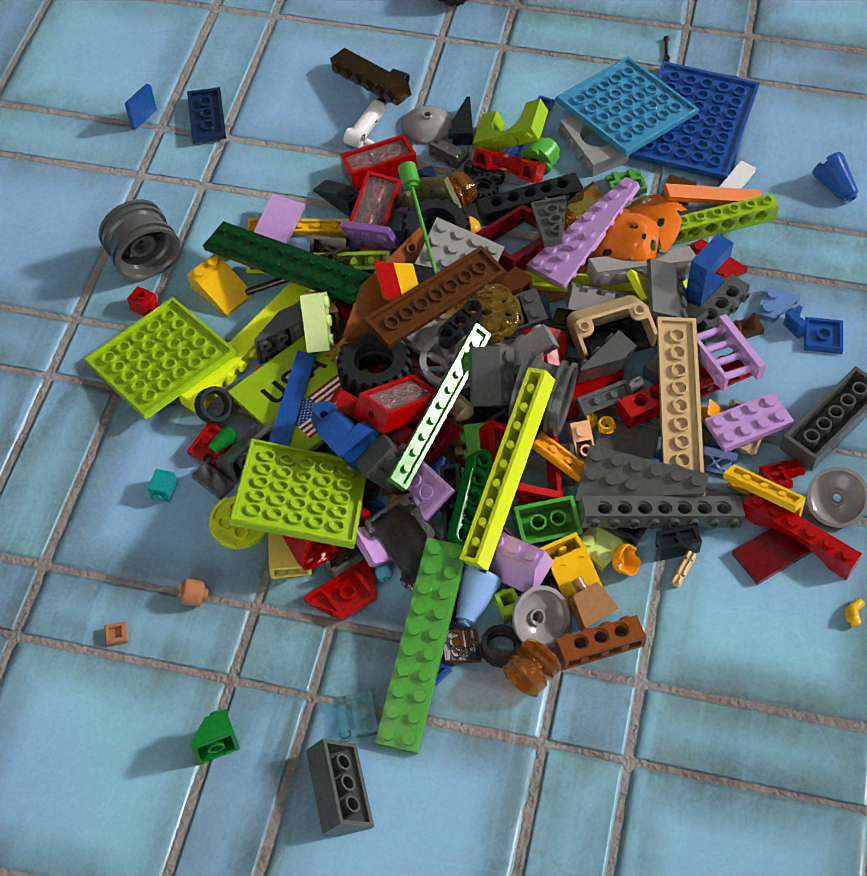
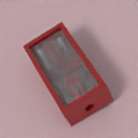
(378, 157)
(376, 199)
(394, 403)

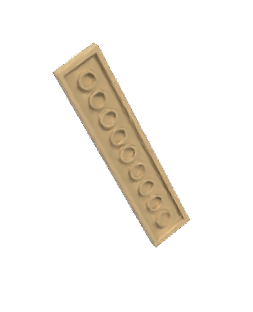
(679, 393)

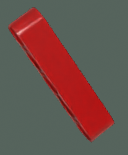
(347, 403)

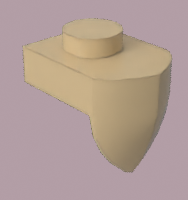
(461, 409)

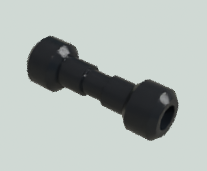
(471, 169)

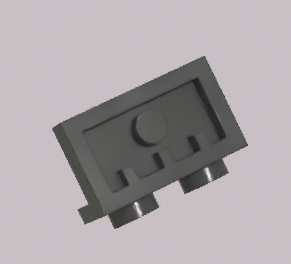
(448, 153)

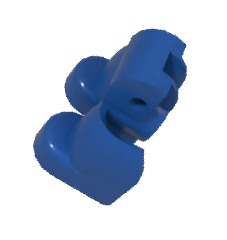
(341, 433)

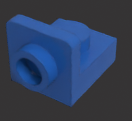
(794, 322)

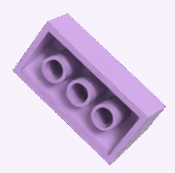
(519, 563)

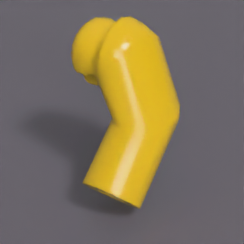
(852, 614)

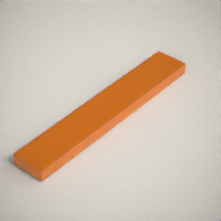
(707, 194)

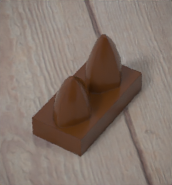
(750, 326)

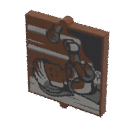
(462, 646)

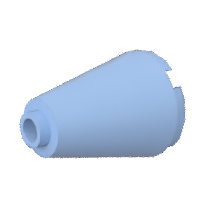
(475, 594)

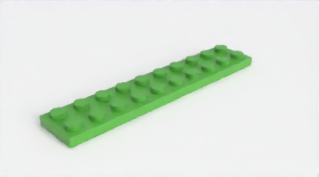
(421, 647)

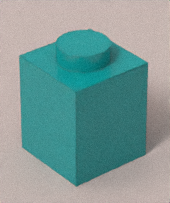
(162, 485)

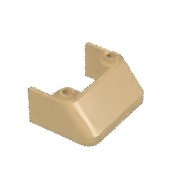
(582, 322)

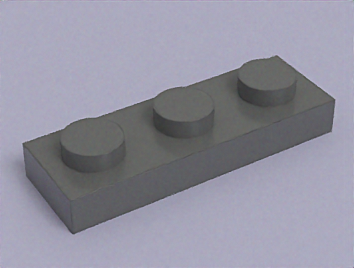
(603, 398)

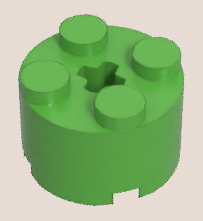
(543, 151)

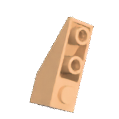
(581, 436)

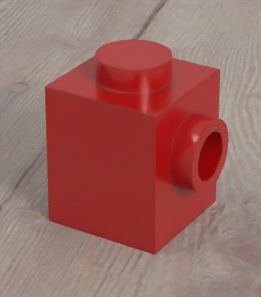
(142, 301)

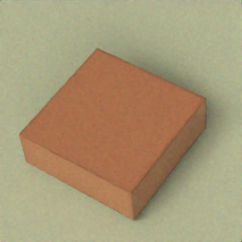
(116, 634)

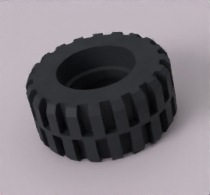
(430, 211)
(366, 352)

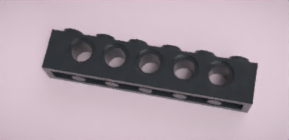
(498, 205)

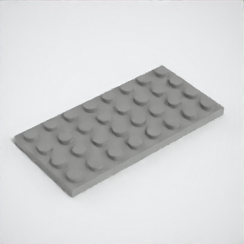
(447, 246)

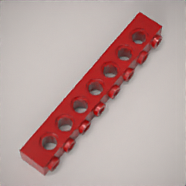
(646, 403)

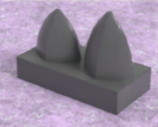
(213, 480)

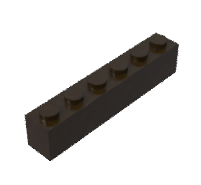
(370, 76)

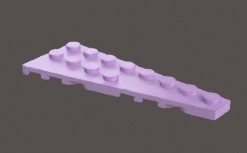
(582, 237)

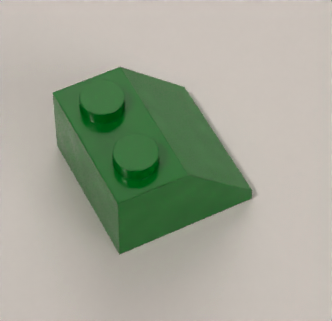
(214, 738)

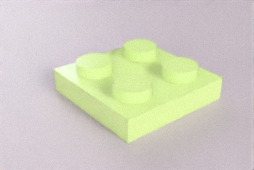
(600, 546)

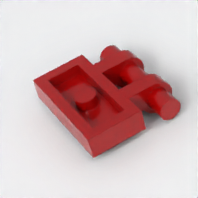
(199, 448)

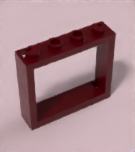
(505, 225)

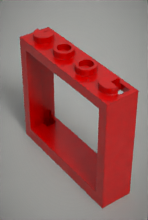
(524, 492)

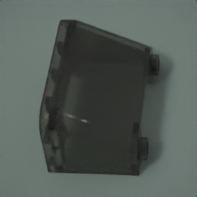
(403, 535)

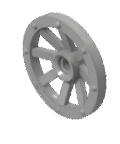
(445, 363)

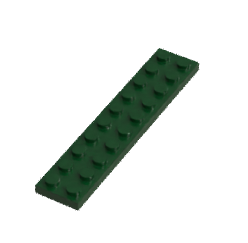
(286, 262)

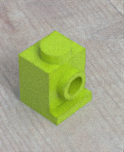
(502, 598)

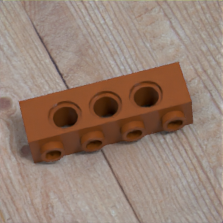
(572, 657)

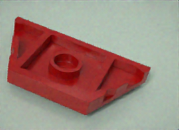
(345, 593)

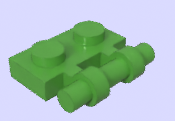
(635, 175)

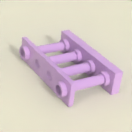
(741, 347)

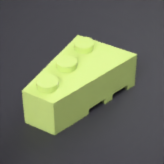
(317, 321)

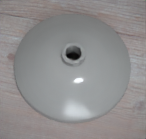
(427, 124)
(851, 490)
(550, 611)

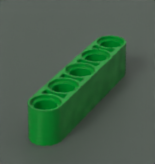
(474, 489)

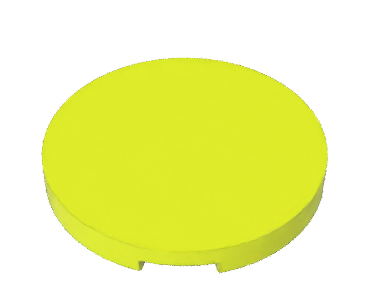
(229, 535)

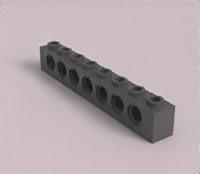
(722, 301)
(660, 511)

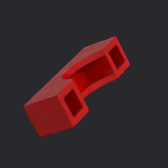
(497, 160)

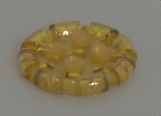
(498, 316)

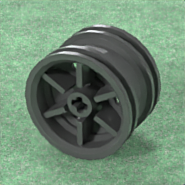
(139, 240)
(561, 394)

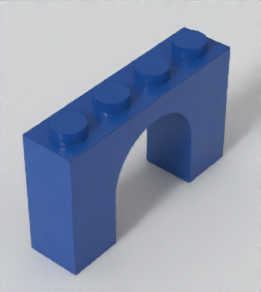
(702, 276)

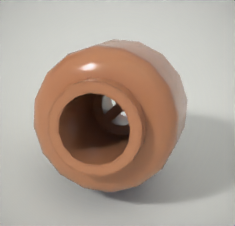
(192, 592)

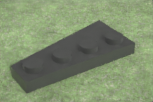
(550, 219)

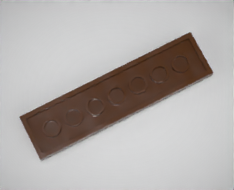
(434, 297)

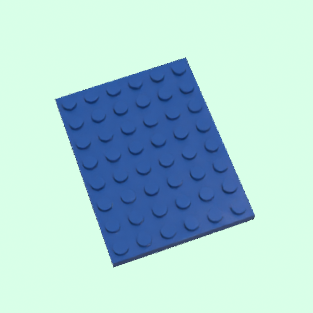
(710, 138)

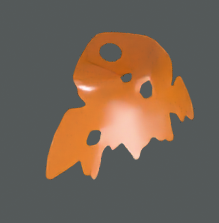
(659, 208)
(628, 242)

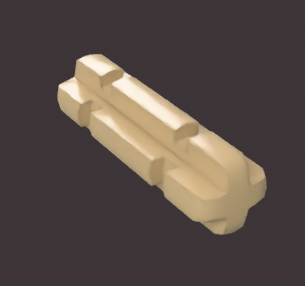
(683, 569)

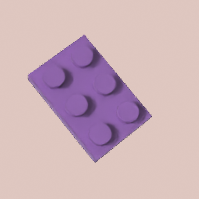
(370, 236)

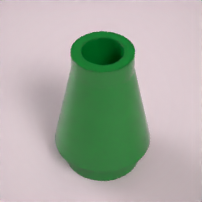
(224, 438)

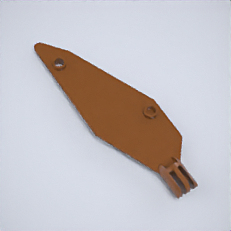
(370, 294)

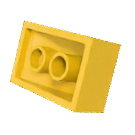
(218, 285)

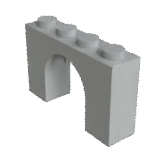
(594, 159)

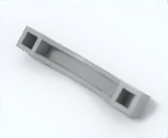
(613, 271)

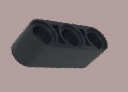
(455, 331)

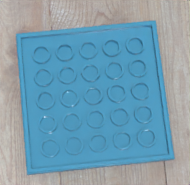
(627, 105)

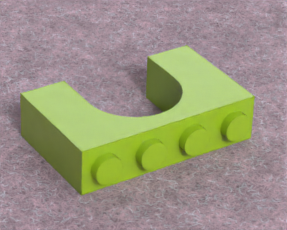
(526, 129)

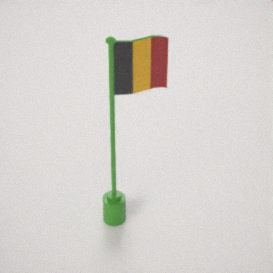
(401, 277)

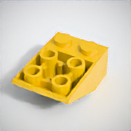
(569, 563)

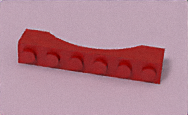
(831, 551)

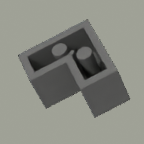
(379, 461)

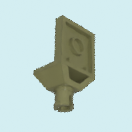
(430, 188)

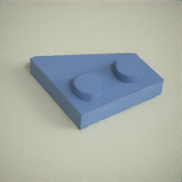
(775, 303)

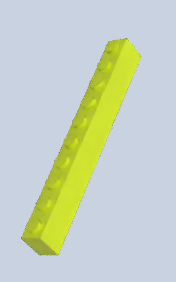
(244, 346)
(507, 469)

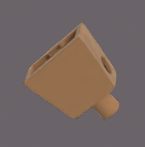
(590, 603)

